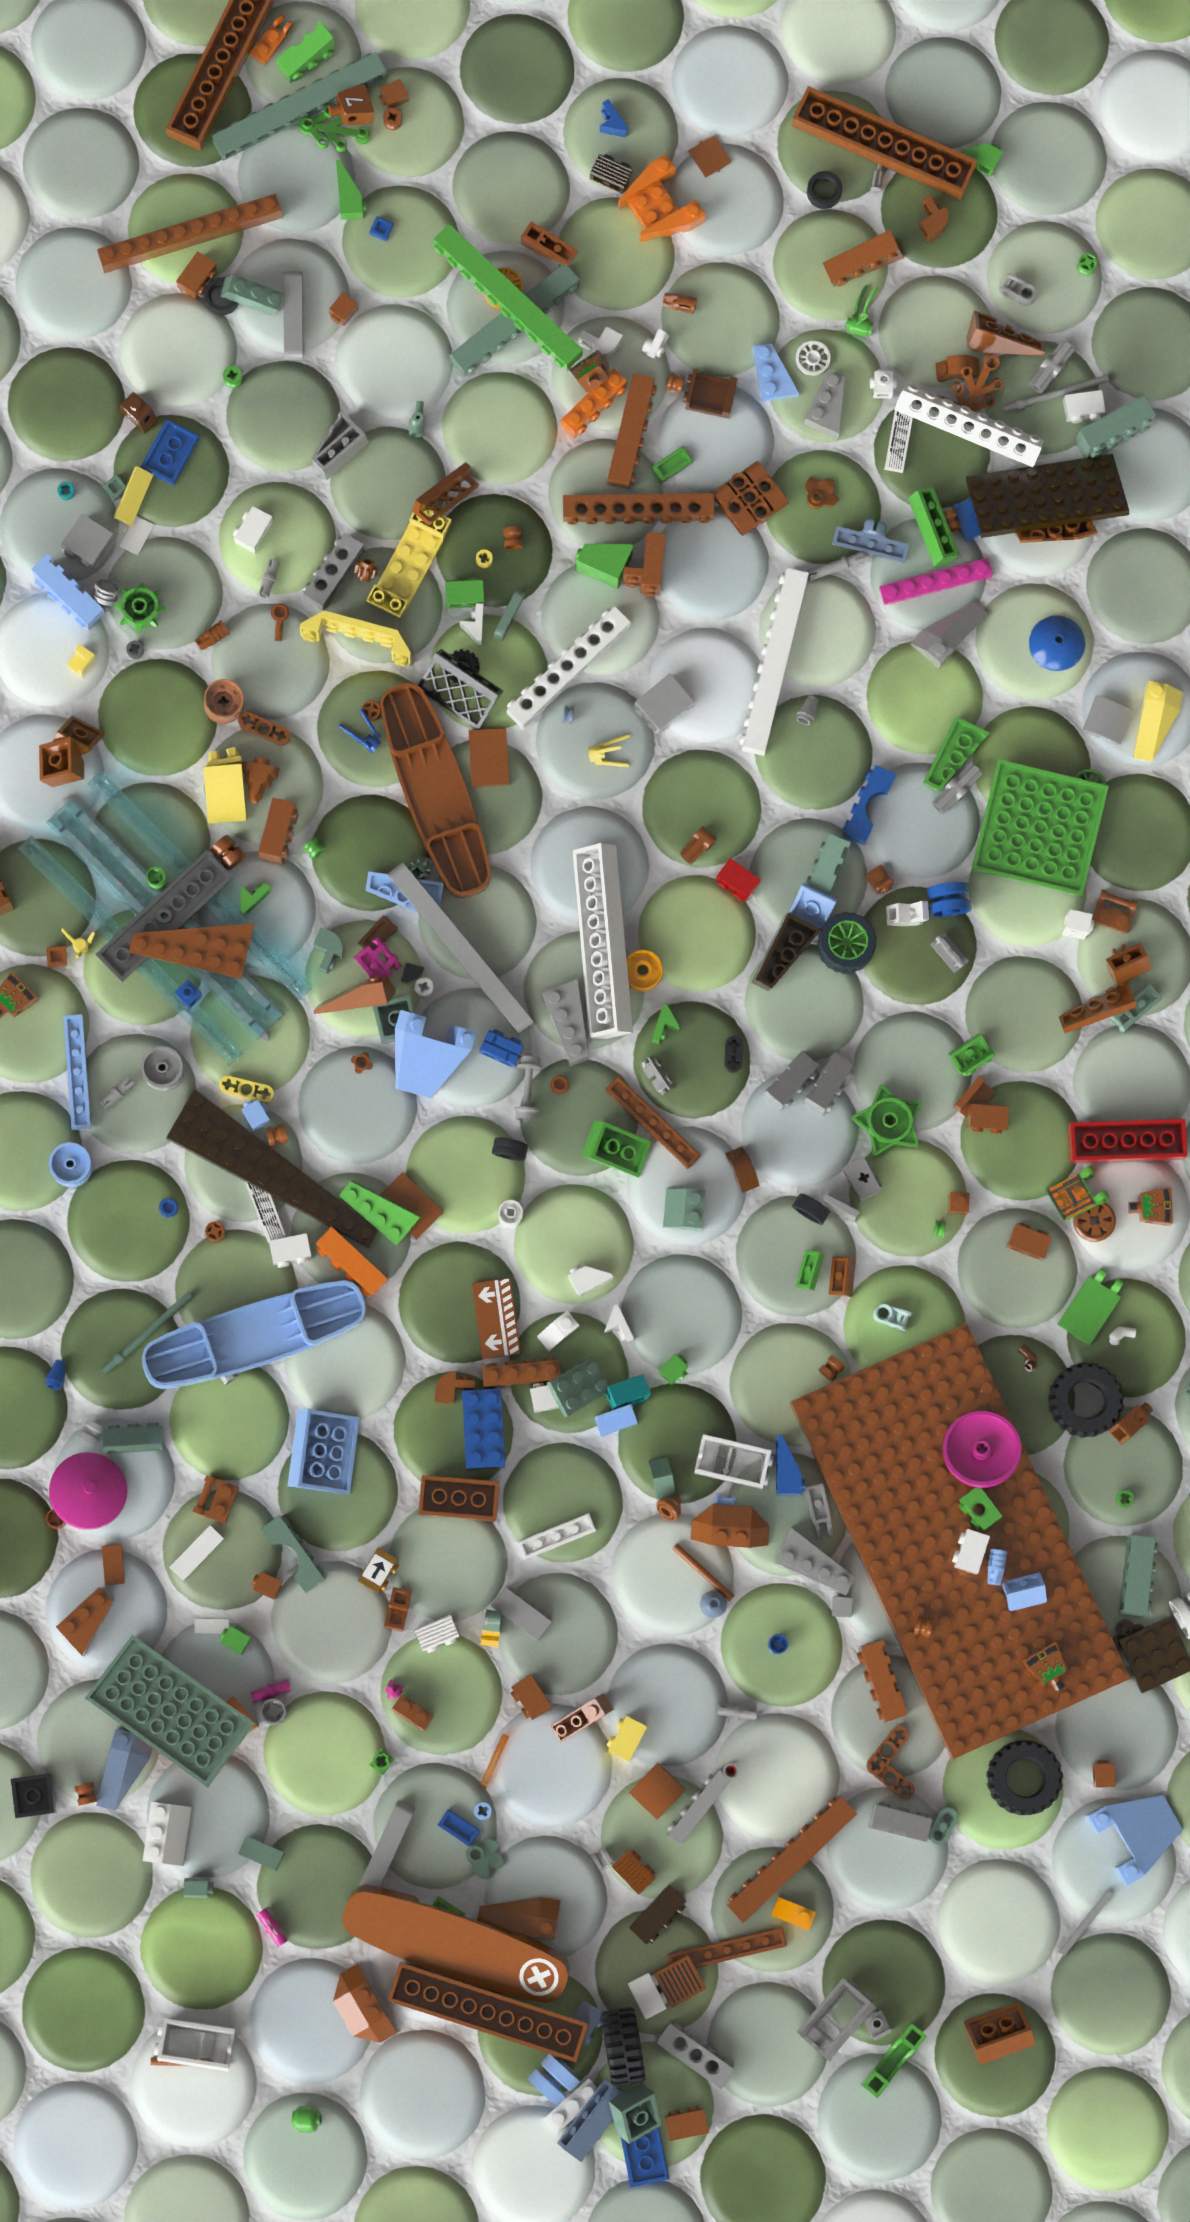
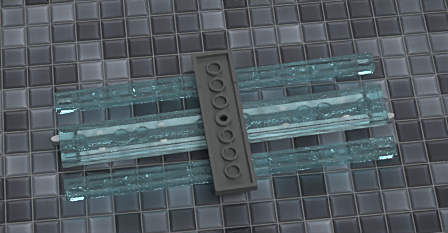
(161, 910)

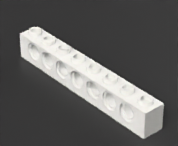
(972, 433)
(566, 677)

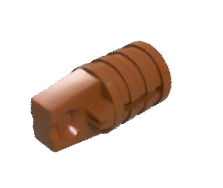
(680, 302)
(212, 635)

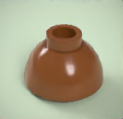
(669, 1507)

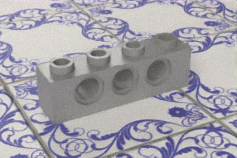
(319, 597)
(717, 2077)

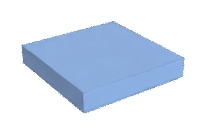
(813, 906)

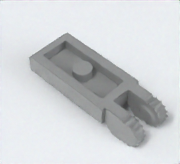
(818, 1508)

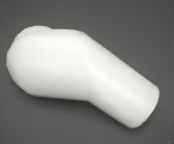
(1121, 1332)

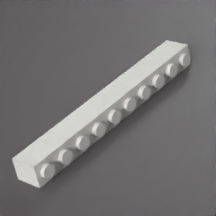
(775, 661)

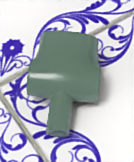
(417, 421)

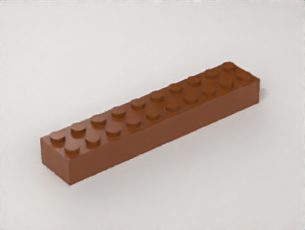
(217, 71)
(884, 143)
(488, 2012)

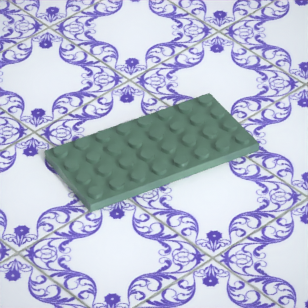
(170, 1711)

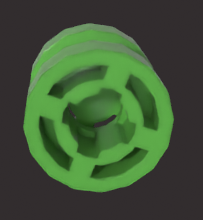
(156, 874)

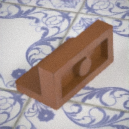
(976, 1094)

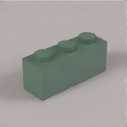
(252, 294)

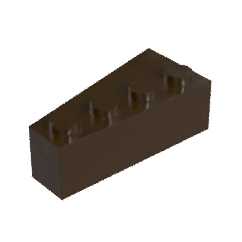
(786, 946)

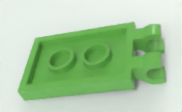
(1090, 1308)

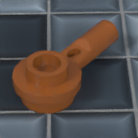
(280, 614)

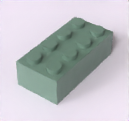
(1115, 427)
(1137, 1576)

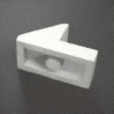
(474, 629)
(617, 1320)

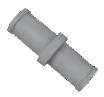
(268, 578)
(117, 1093)
(736, 1711)

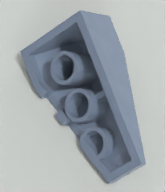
(124, 1763)

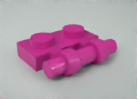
(373, 964)

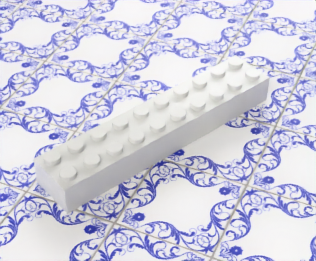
(602, 941)

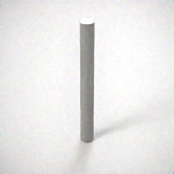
(1085, 1923)

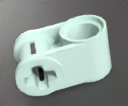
(893, 1317)

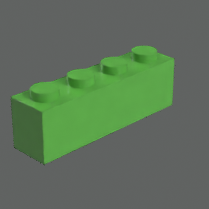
(933, 526)

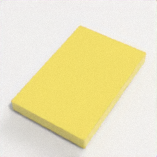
(224, 793)

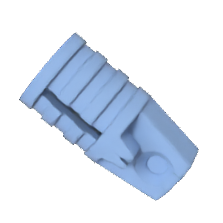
(996, 1566)

